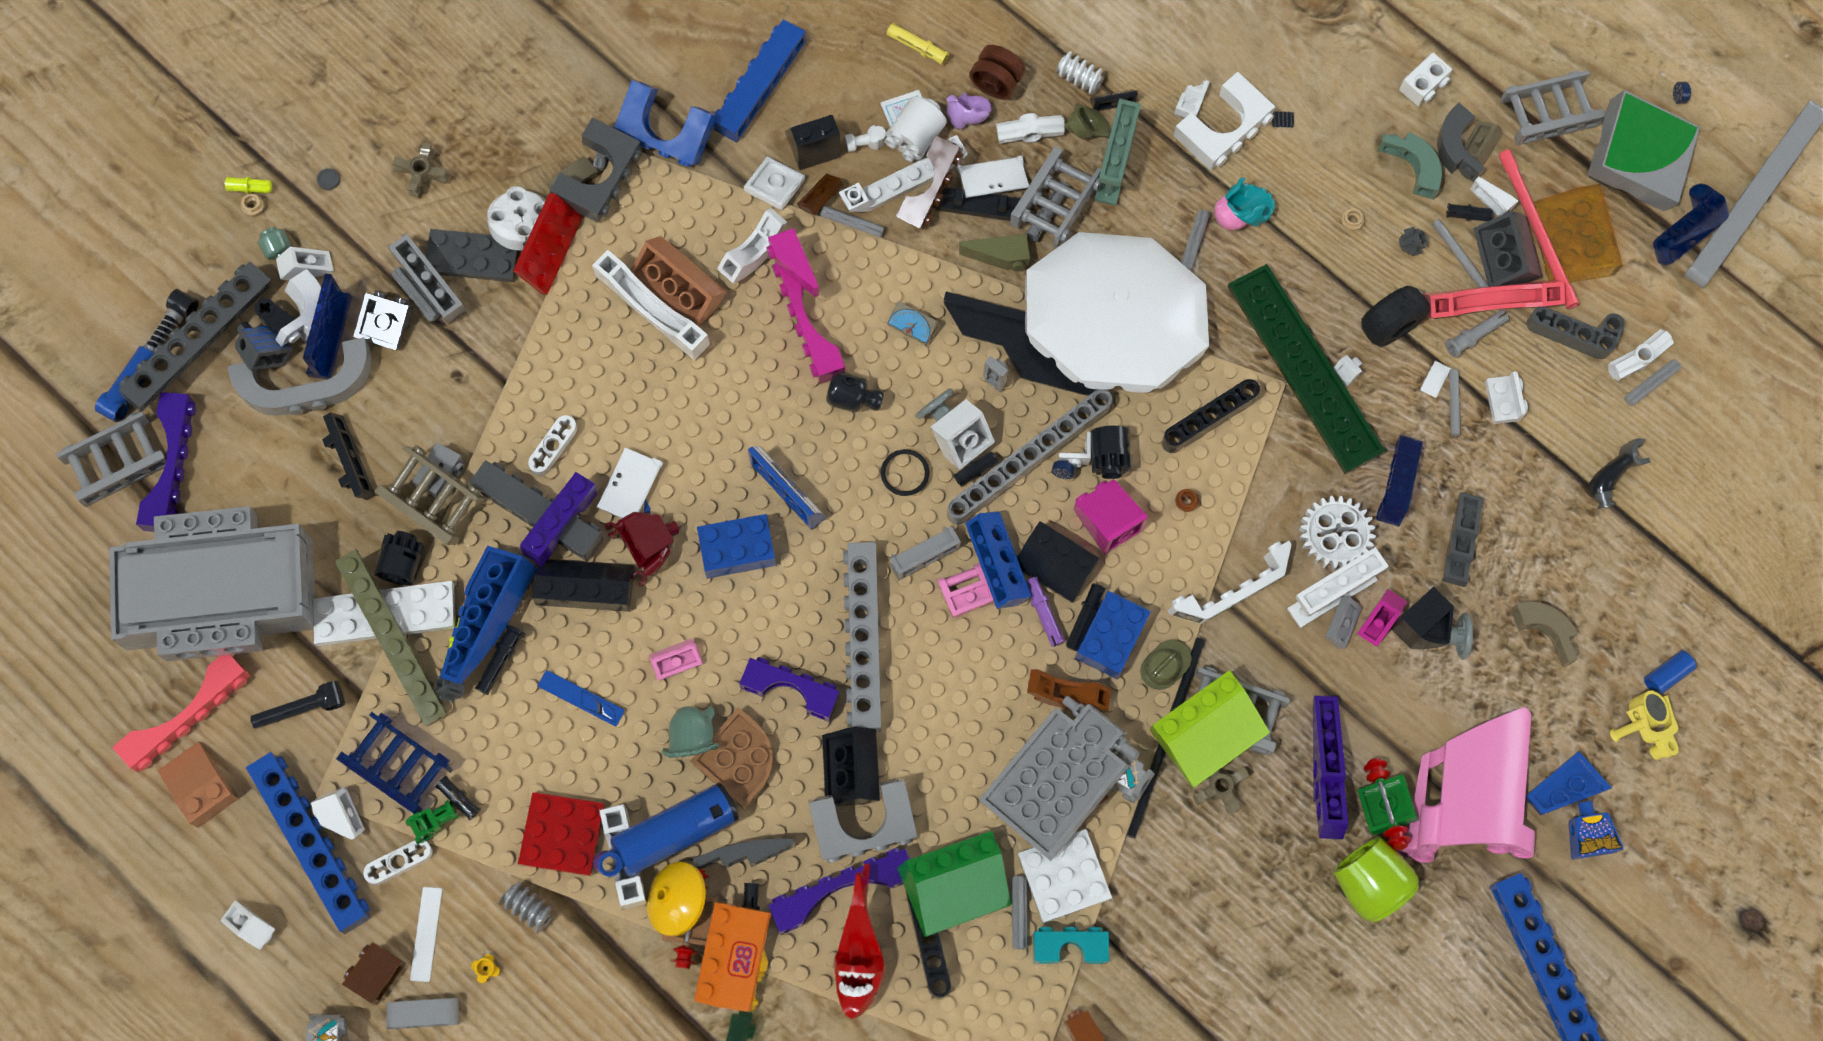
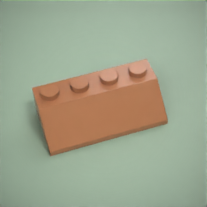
(677, 280)

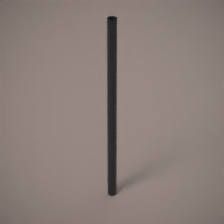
(1160, 752)

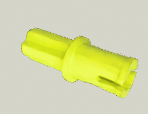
(248, 185)

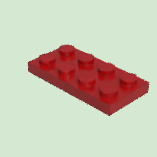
(547, 244)

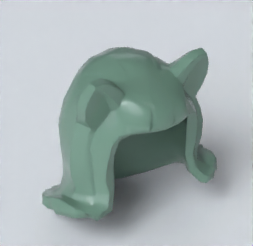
(690, 732)

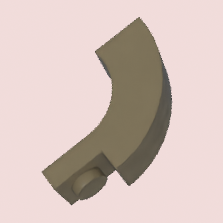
(1551, 623)

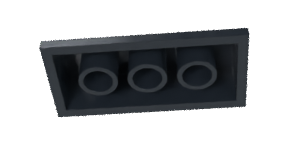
(583, 585)

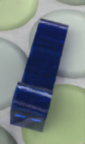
(1707, 214)
(1400, 481)

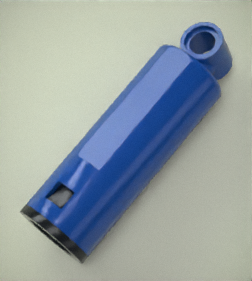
(669, 831)

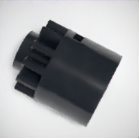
(1110, 451)
(399, 558)

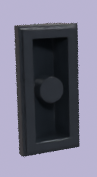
(1111, 100)

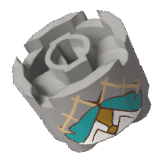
(1134, 780)
(326, 1027)

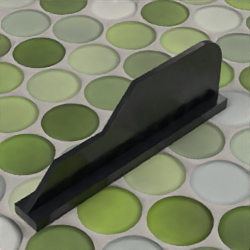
(1007, 328)

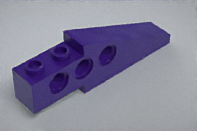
(1329, 769)

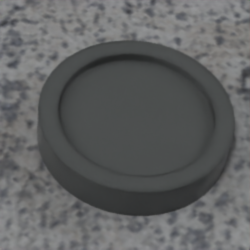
(328, 179)

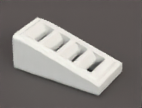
(1493, 197)

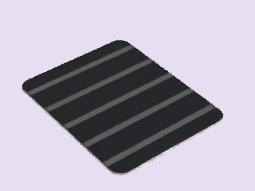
(1283, 119)

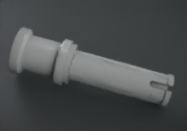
(1469, 338)

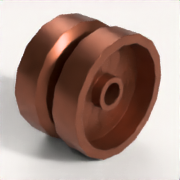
(997, 72)

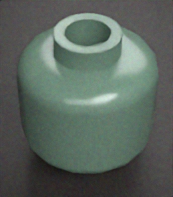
(273, 242)

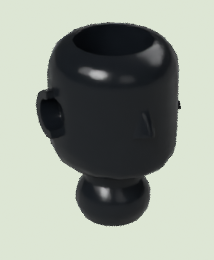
(851, 393)

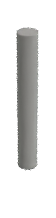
(1454, 402)

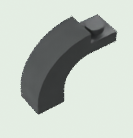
(1450, 145)

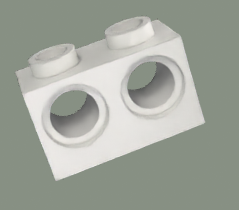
(1423, 77)

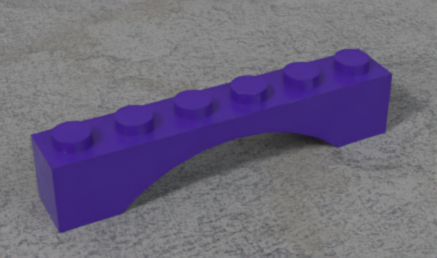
(175, 413)
(794, 910)

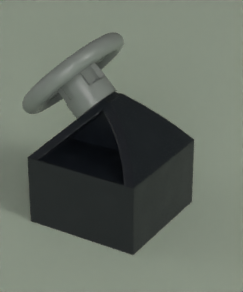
(1430, 625)

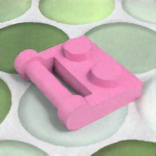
(968, 597)

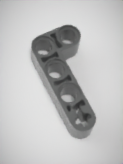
(1573, 327)

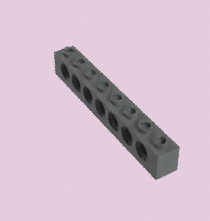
(142, 397)

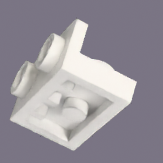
(1506, 398)

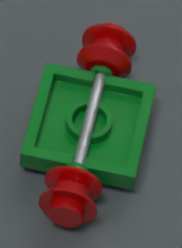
(1387, 804)

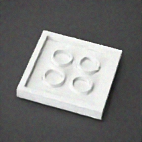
(1068, 881)

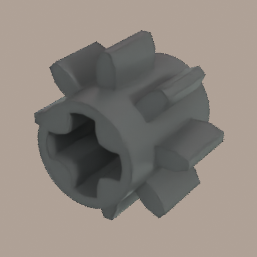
(1413, 241)
(448, 690)

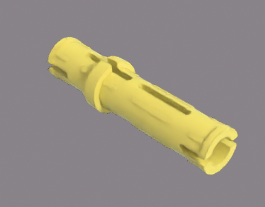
(924, 47)

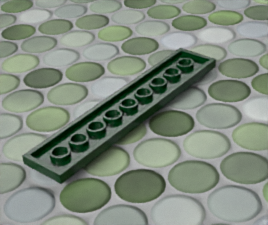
(1306, 369)

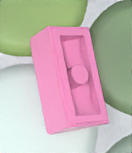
(675, 659)

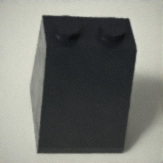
(814, 142)

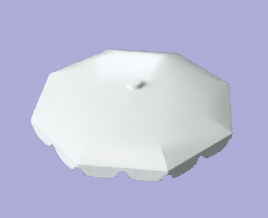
(1116, 312)

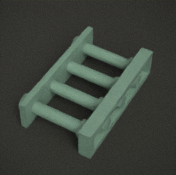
(1117, 151)

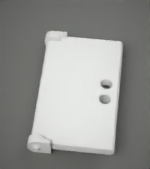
(981, 176)
(628, 492)

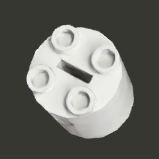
(916, 128)

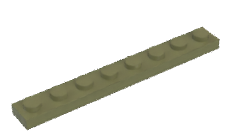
(391, 637)

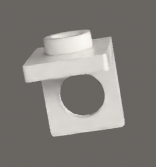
(1078, 459)

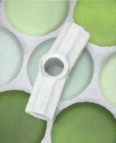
(1030, 128)
(1632, 362)

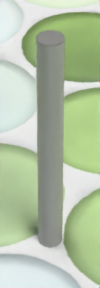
(1460, 255)

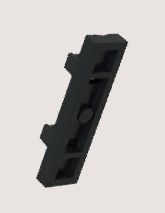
(978, 206)
(342, 441)

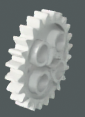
(1332, 513)

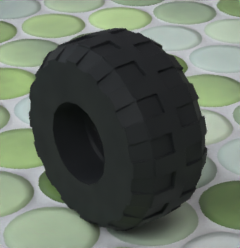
(1395, 316)

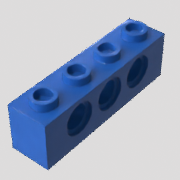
(998, 560)

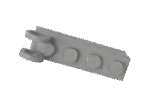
(427, 278)

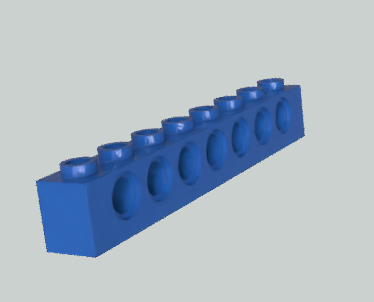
(261, 773)
(1537, 963)

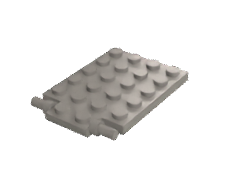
(1059, 776)

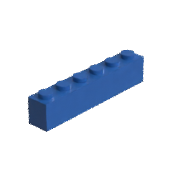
(759, 80)

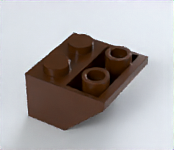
(373, 973)

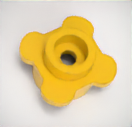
(478, 966)

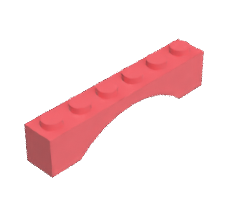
(1495, 297)
(142, 746)

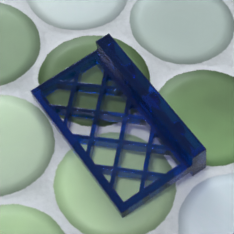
(326, 329)

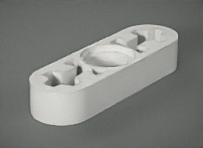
(567, 435)
(384, 876)

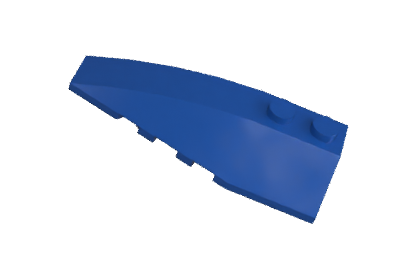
(488, 607)

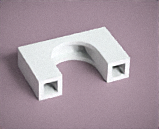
(1214, 147)

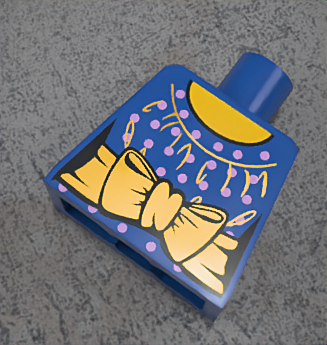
(1592, 833)

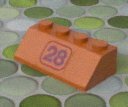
(732, 957)

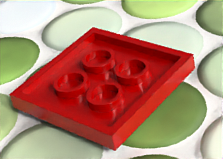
(561, 834)

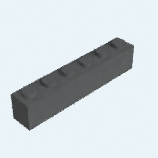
(530, 505)

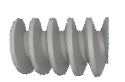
(526, 907)

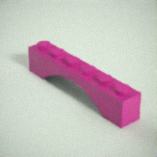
(823, 354)

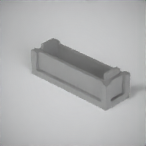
(925, 553)

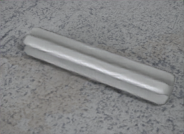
(852, 221)
(1195, 238)
(415, 294)
(1652, 382)
(1019, 912)

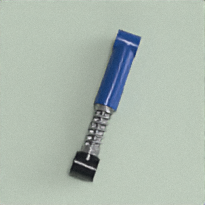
(179, 307)

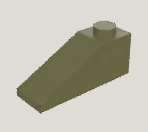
(1002, 252)

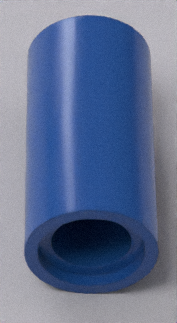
(1670, 672)

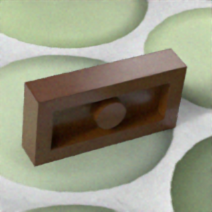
(820, 194)

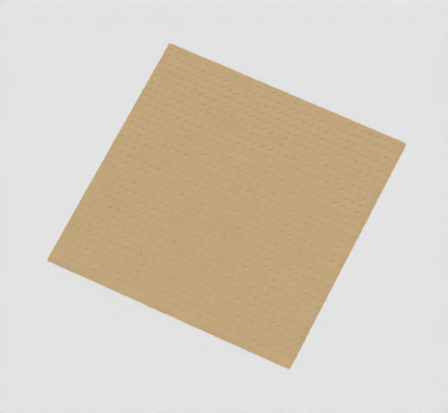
(947, 684)

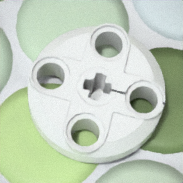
(513, 216)

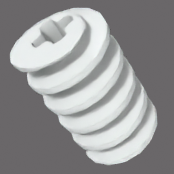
(1080, 73)

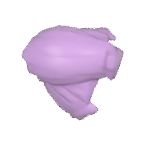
(967, 110)

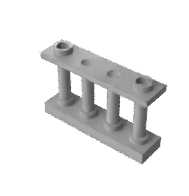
(1548, 127)
(1044, 180)
(131, 472)
(1275, 698)

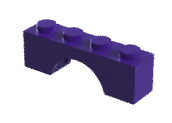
(545, 534)
(761, 678)

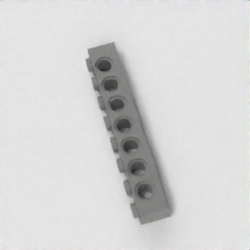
(864, 554)

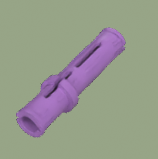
(1041, 604)

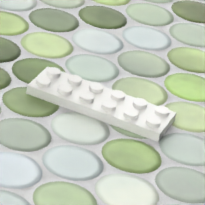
(415, 608)

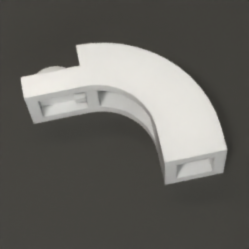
(753, 252)
(305, 293)

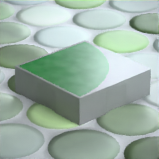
(1644, 150)

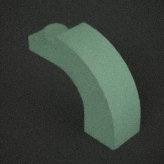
(1421, 158)

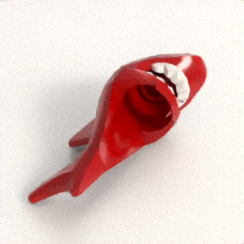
(859, 958)

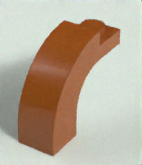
(1053, 691)

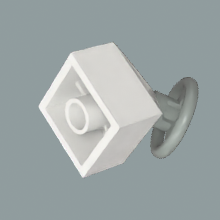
(959, 431)

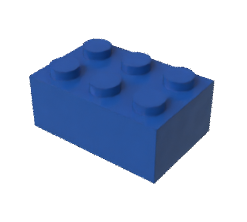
(736, 546)
(1112, 635)

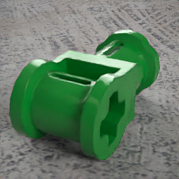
(430, 821)

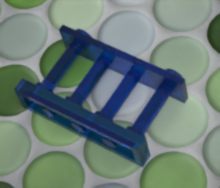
(373, 773)

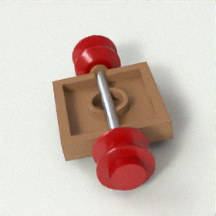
(696, 935)

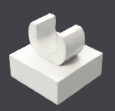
(1348, 369)

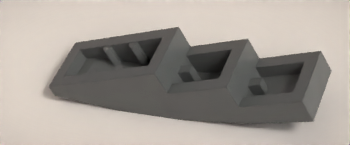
(1462, 539)
(754, 851)

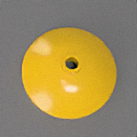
(676, 899)

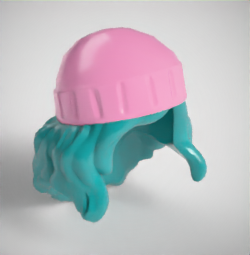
(1244, 206)

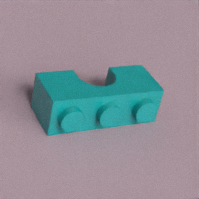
(1092, 944)

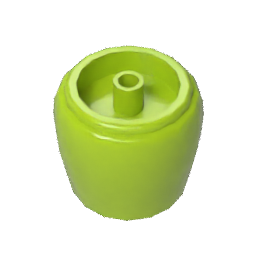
(1376, 880)

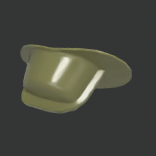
(1087, 122)
(1165, 664)

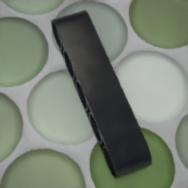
(1204, 424)
(926, 951)

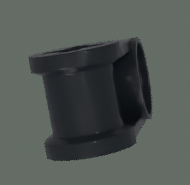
(276, 318)

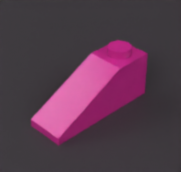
(792, 260)

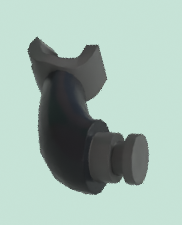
(1607, 476)

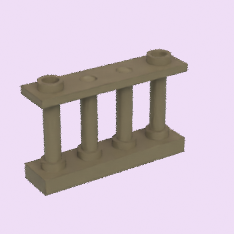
(410, 505)

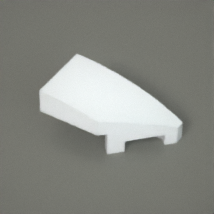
(1191, 99)

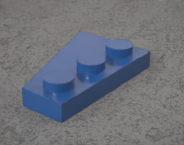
(1567, 785)

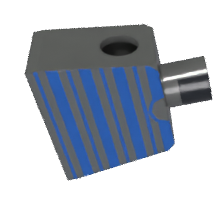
(259, 347)

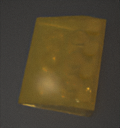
(1580, 233)

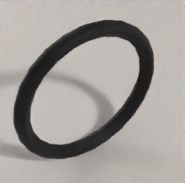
(905, 493)

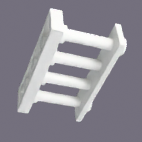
(1343, 582)

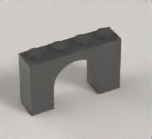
(621, 151)

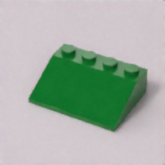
(956, 883)

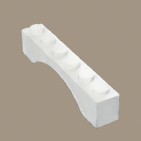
(669, 322)

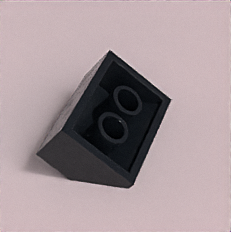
(1056, 561)
(851, 766)

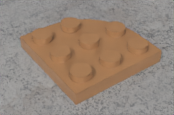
(742, 759)

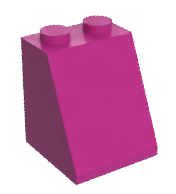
(1110, 515)

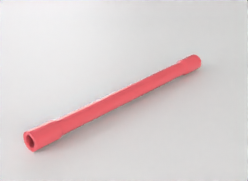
(1511, 168)

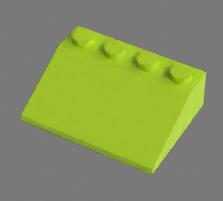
(1210, 729)

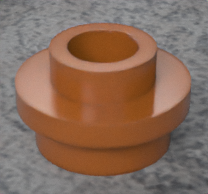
(1190, 494)

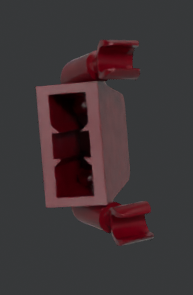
(646, 540)

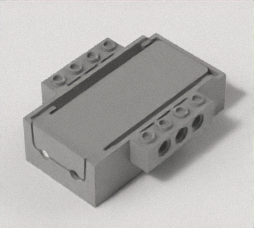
(211, 585)

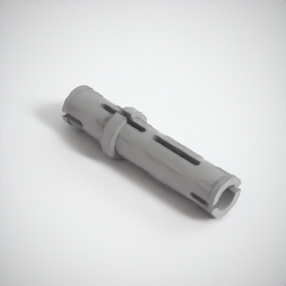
(1035, 232)

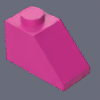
(1382, 617)

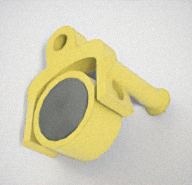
(1649, 712)

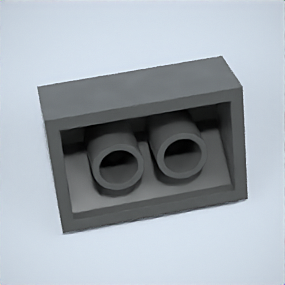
(1507, 250)

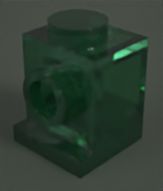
(741, 1027)

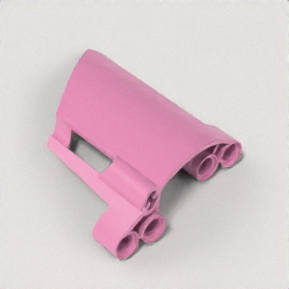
(1479, 792)

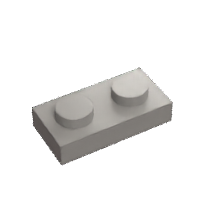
(995, 373)
(1343, 622)

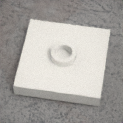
(774, 183)

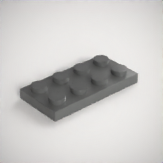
(470, 256)

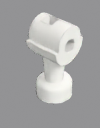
(874, 139)

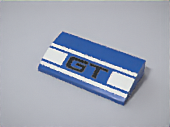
(785, 487)

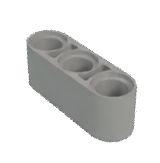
(422, 1013)

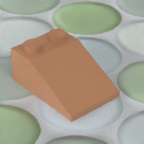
(197, 785)

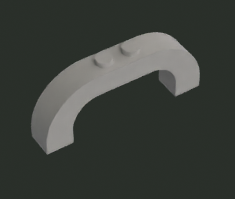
(308, 396)

